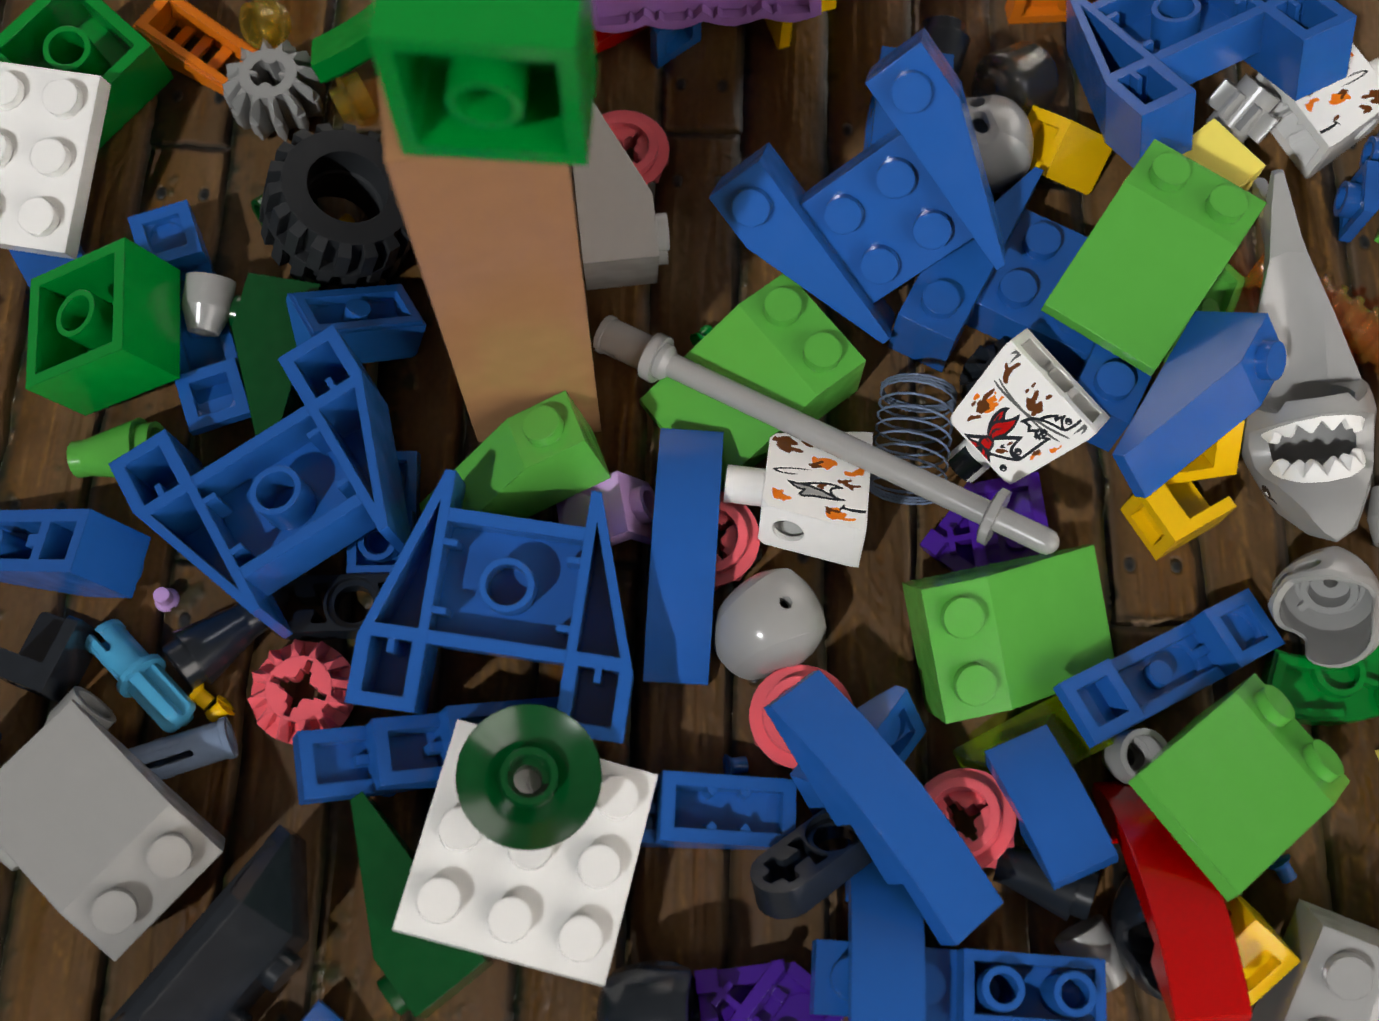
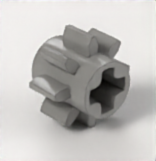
(1244, 108)

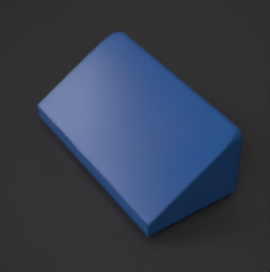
(373, 320)

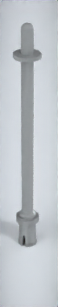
(657, 358)

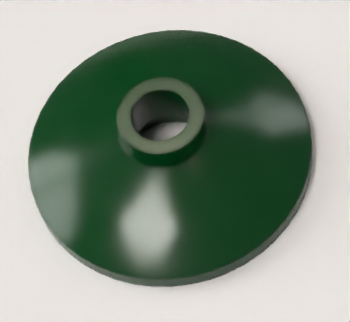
(534, 740)

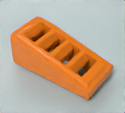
(165, 15)

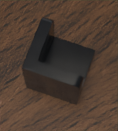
(50, 658)

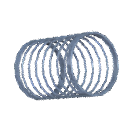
(923, 379)

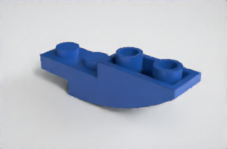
(979, 985)

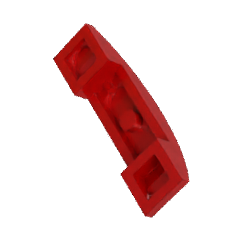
(1186, 914)

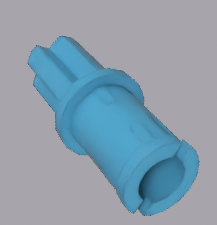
(141, 676)

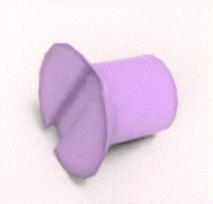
(166, 599)

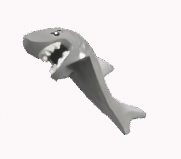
(1317, 424)

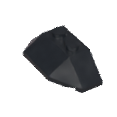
(237, 945)

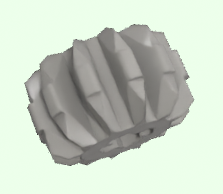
(273, 90)

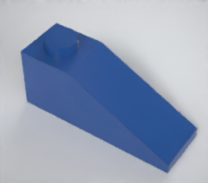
(1201, 393)
(71, 552)

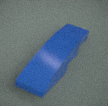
(385, 754)
(886, 806)
(719, 811)

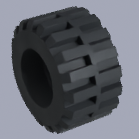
(311, 241)

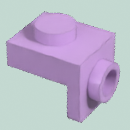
(626, 504)

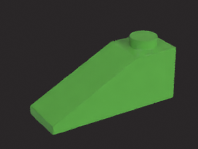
(532, 461)

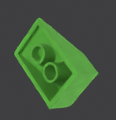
(1153, 256)
(775, 346)
(1006, 631)
(1241, 784)

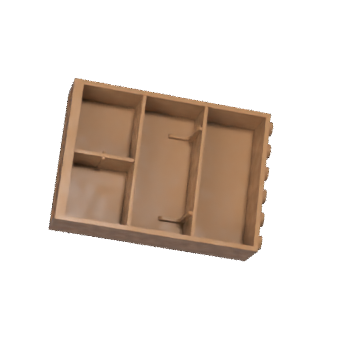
(500, 277)

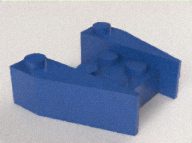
(1146, 53)
(883, 210)
(1005, 302)
(285, 492)
(504, 593)

